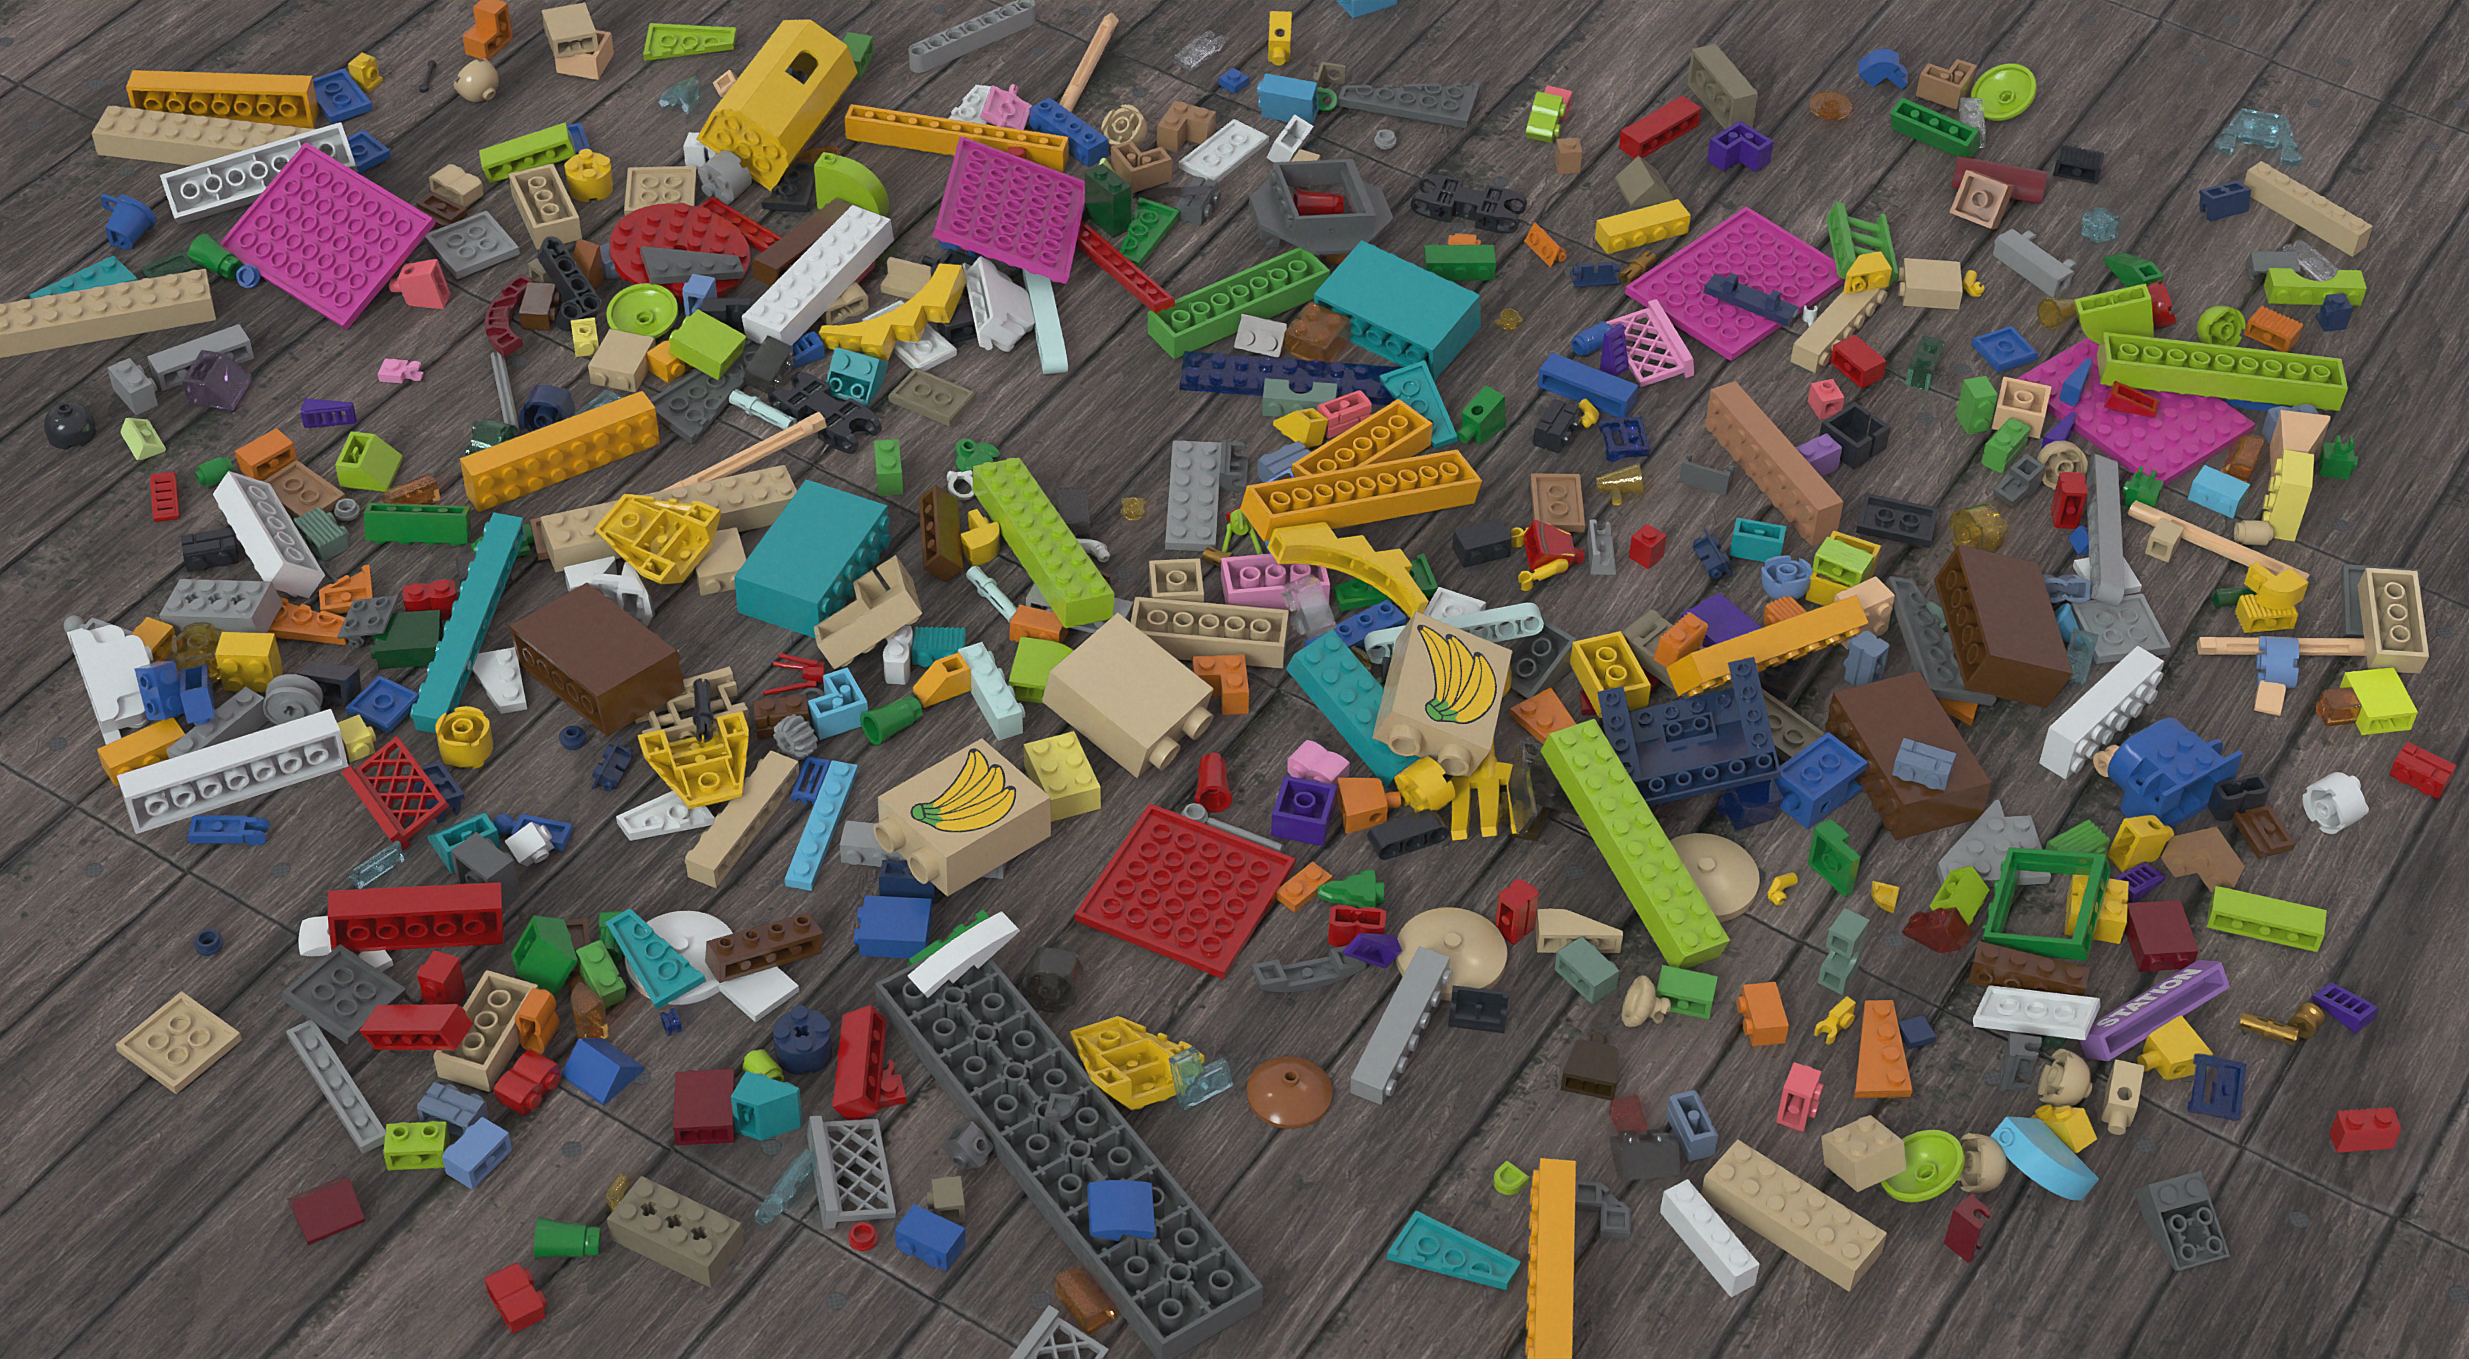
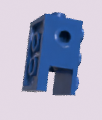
(1819, 780)

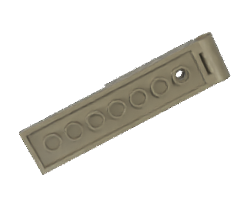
(1789, 730)

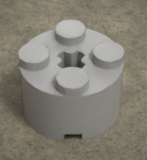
(724, 177)

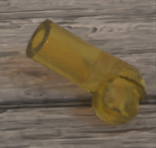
(1504, 812)
(616, 1190)

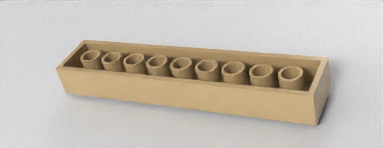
(179, 137)
(105, 312)
(744, 502)

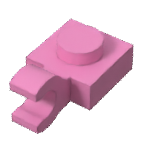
(398, 370)

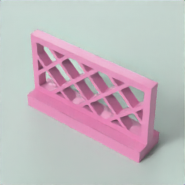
(1666, 338)

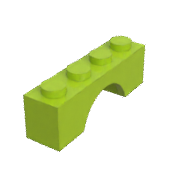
(2288, 287)

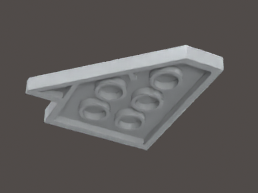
(1988, 844)

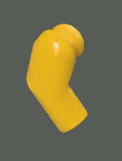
(1971, 286)
(1591, 413)
(1778, 885)

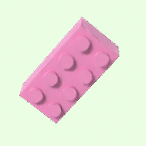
(1259, 580)

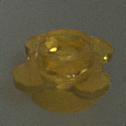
(1509, 319)
(1133, 508)

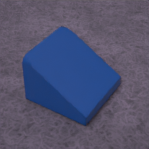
(2079, 540)

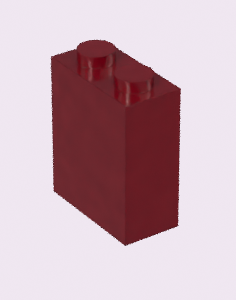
(2160, 936)
(704, 1107)

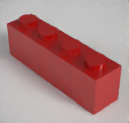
(1660, 127)
(416, 1027)
(859, 1063)

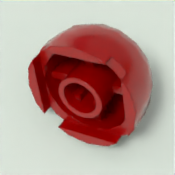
(2161, 305)

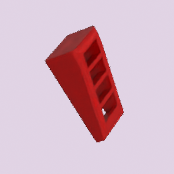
(2130, 400)
(164, 495)

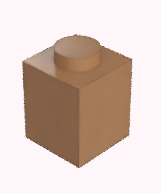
(1568, 156)

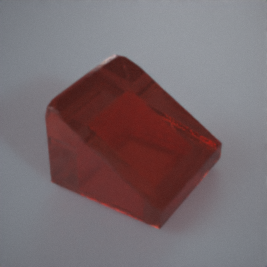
(1627, 1114)

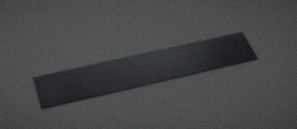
(1172, 191)

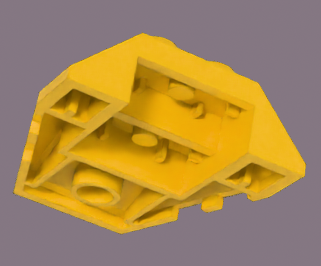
(660, 536)
(700, 770)
(1128, 1060)

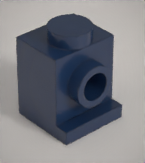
(2334, 312)

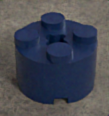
(545, 407)
(802, 1041)

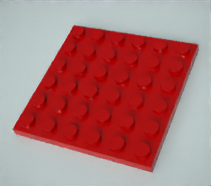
(1185, 890)

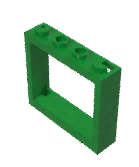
(2050, 861)

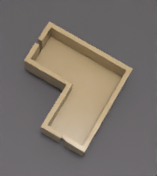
(872, 616)

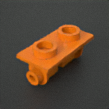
(1544, 245)

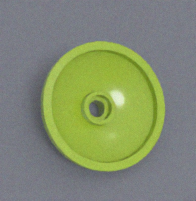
(2005, 91)
(643, 310)
(1932, 1166)

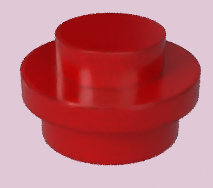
(863, 1237)

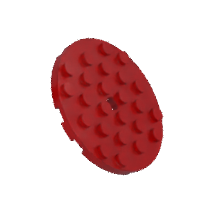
(675, 228)

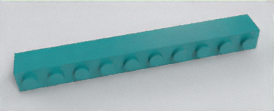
(469, 621)

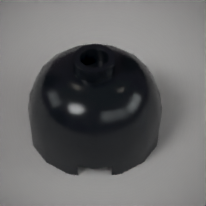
(69, 425)

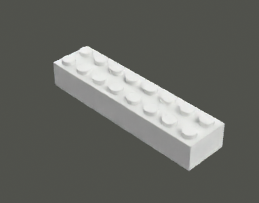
(244, 175)
(819, 277)
(232, 771)

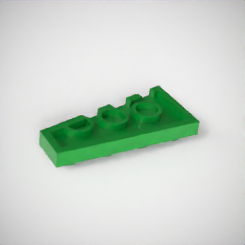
(1148, 228)
(1360, 594)

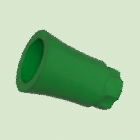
(213, 256)
(889, 719)
(565, 1239)

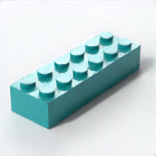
(1348, 699)

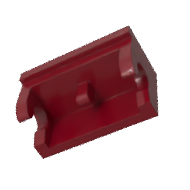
(1965, 1228)

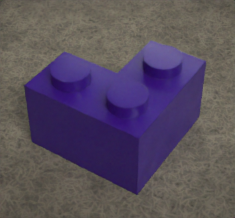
(1740, 145)

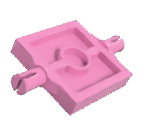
(1005, 108)

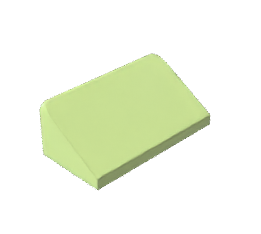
(141, 438)

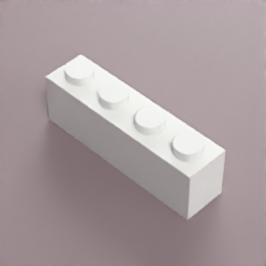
(1709, 1238)

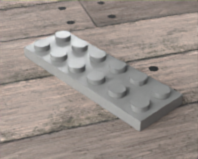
(1193, 495)

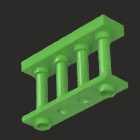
(1842, 237)

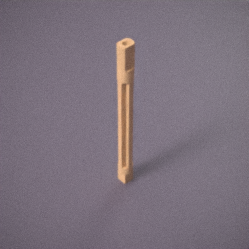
(1089, 62)
(758, 451)
(2211, 541)
(2307, 646)

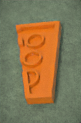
(1542, 715)
(1881, 1060)

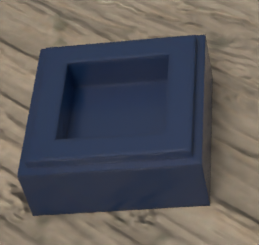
(1916, 1032)

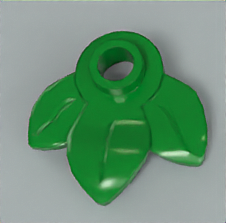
(972, 454)

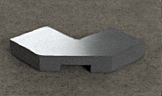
(1614, 1215)

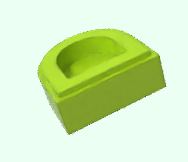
(1509, 1179)

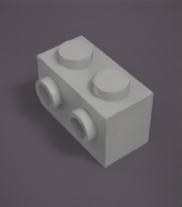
(133, 386)

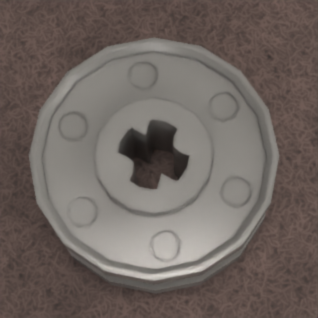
(291, 698)

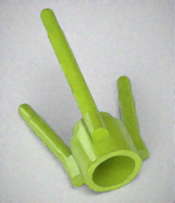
(1240, 525)

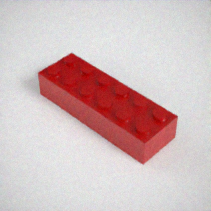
(416, 917)

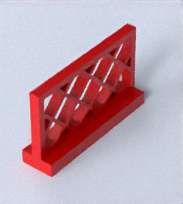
(375, 801)

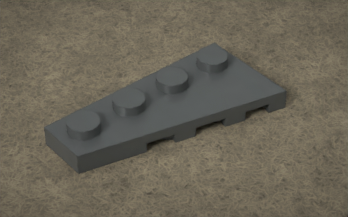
(677, 266)

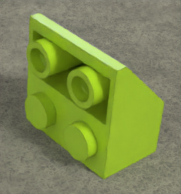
(367, 463)

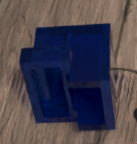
(1750, 804)

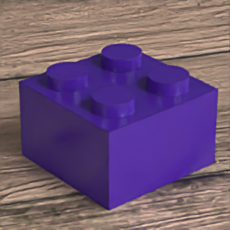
(1303, 810)

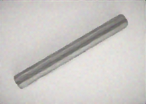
(504, 390)

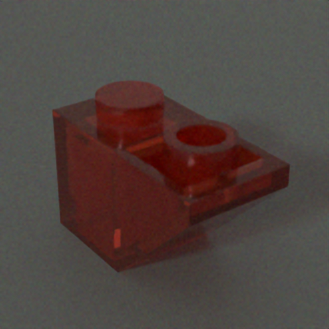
(1939, 929)

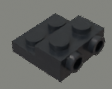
(727, 310)

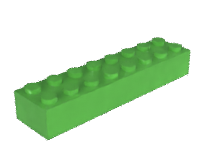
(1218, 308)

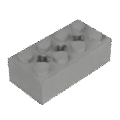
(224, 604)

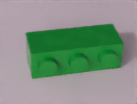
(1461, 262)

